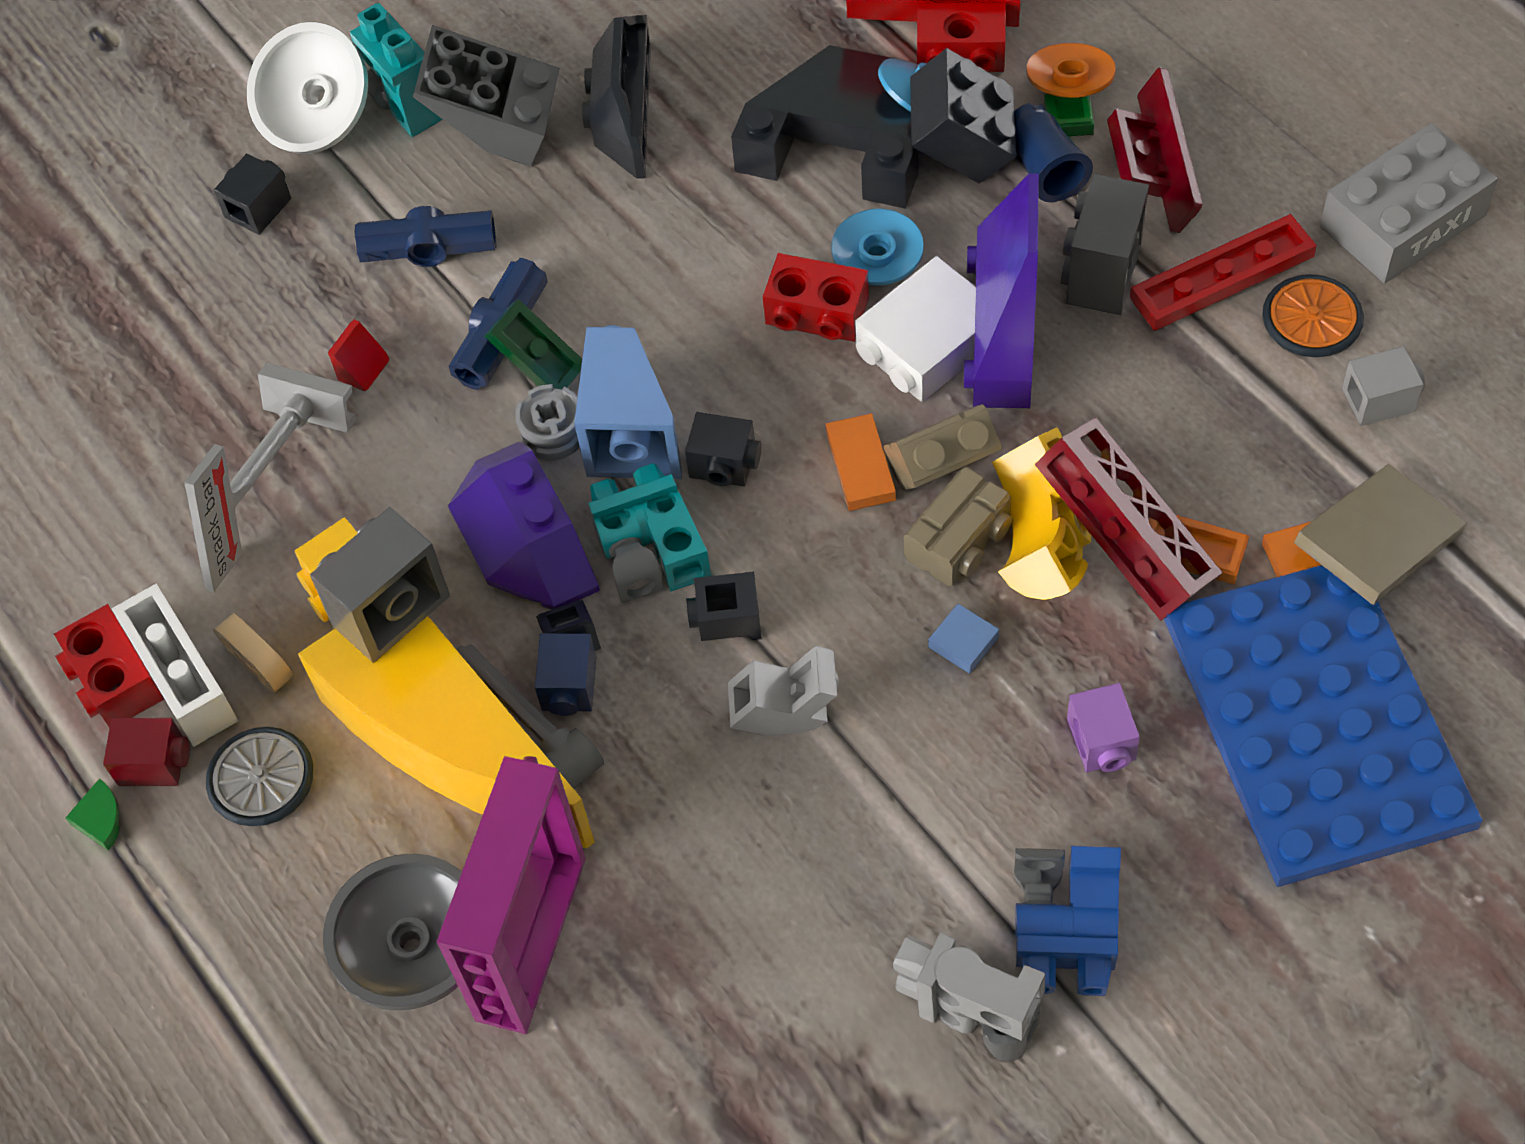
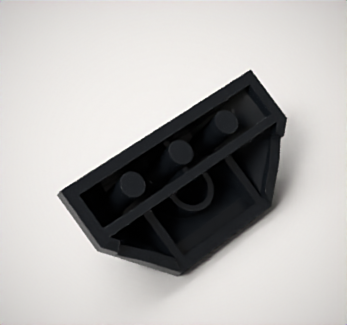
(620, 93)

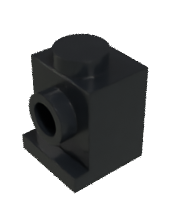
(725, 607)

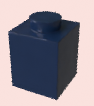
(565, 673)

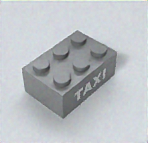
(1407, 202)

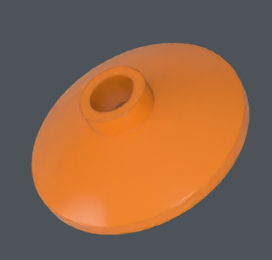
(1071, 70)

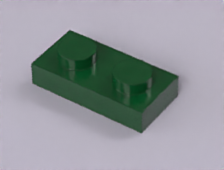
(534, 347)

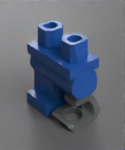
(1073, 934)

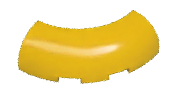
(1046, 532)

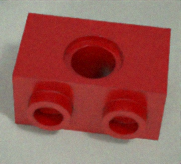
(967, 29)

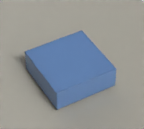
(963, 638)

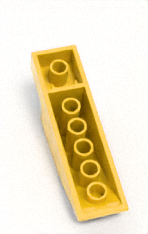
(418, 702)

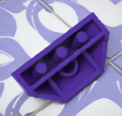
(521, 530)

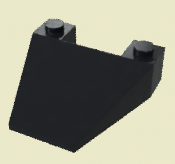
(837, 103)

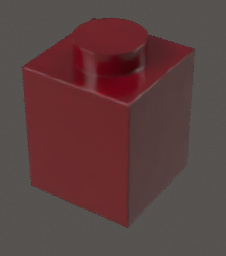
(145, 752)

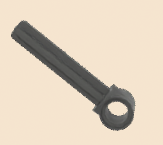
(566, 749)

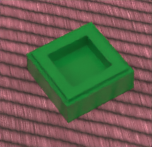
(1072, 114)

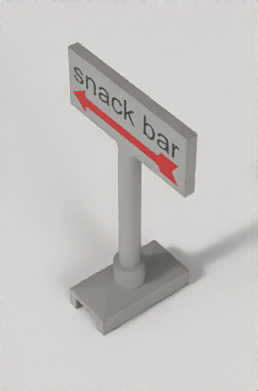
(213, 497)

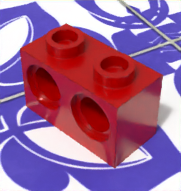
(805, 297)
(110, 665)

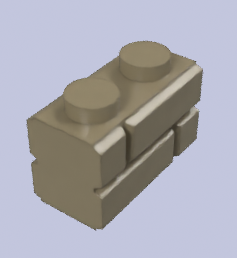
(942, 447)
(958, 527)

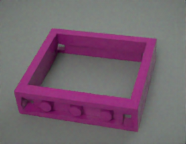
(513, 895)

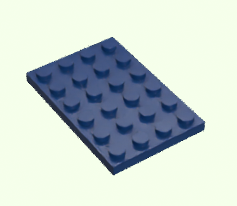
(1319, 724)

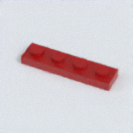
(1222, 272)

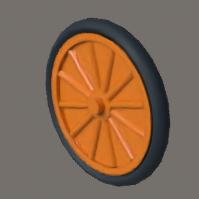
(1313, 315)

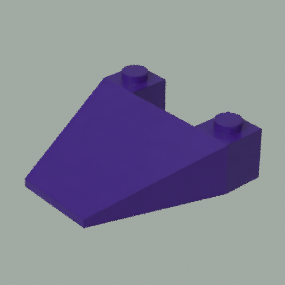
(1005, 300)

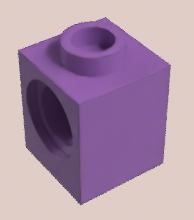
(1103, 728)

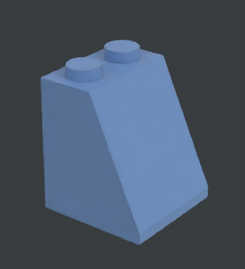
(621, 408)

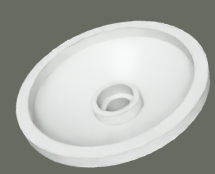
(288, 81)

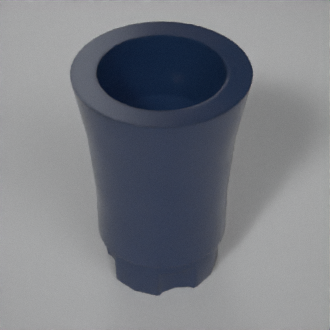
(1050, 153)

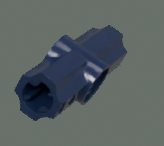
(425, 236)
(478, 357)

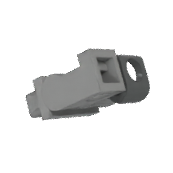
(970, 993)

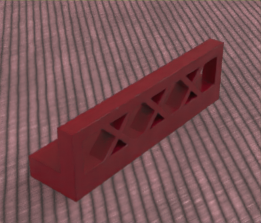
(1122, 521)

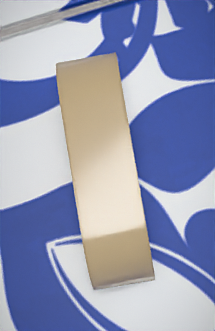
(253, 653)

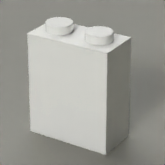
(921, 330)

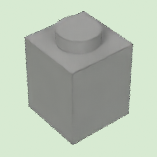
(1383, 385)

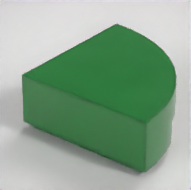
(97, 815)

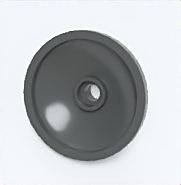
(373, 920)

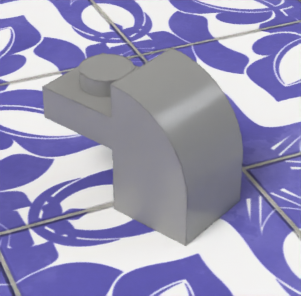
(783, 699)

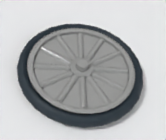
(259, 776)

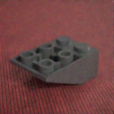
(487, 93)

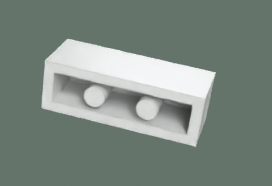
(175, 665)

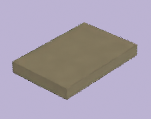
(1380, 533)

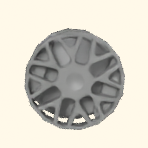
(548, 422)

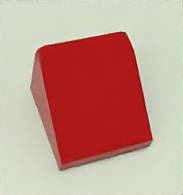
(357, 357)

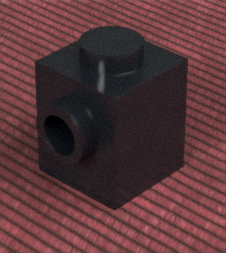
(253, 193)
(722, 449)

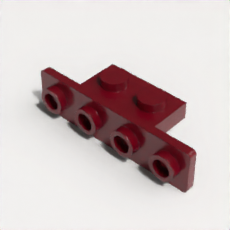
(1155, 151)

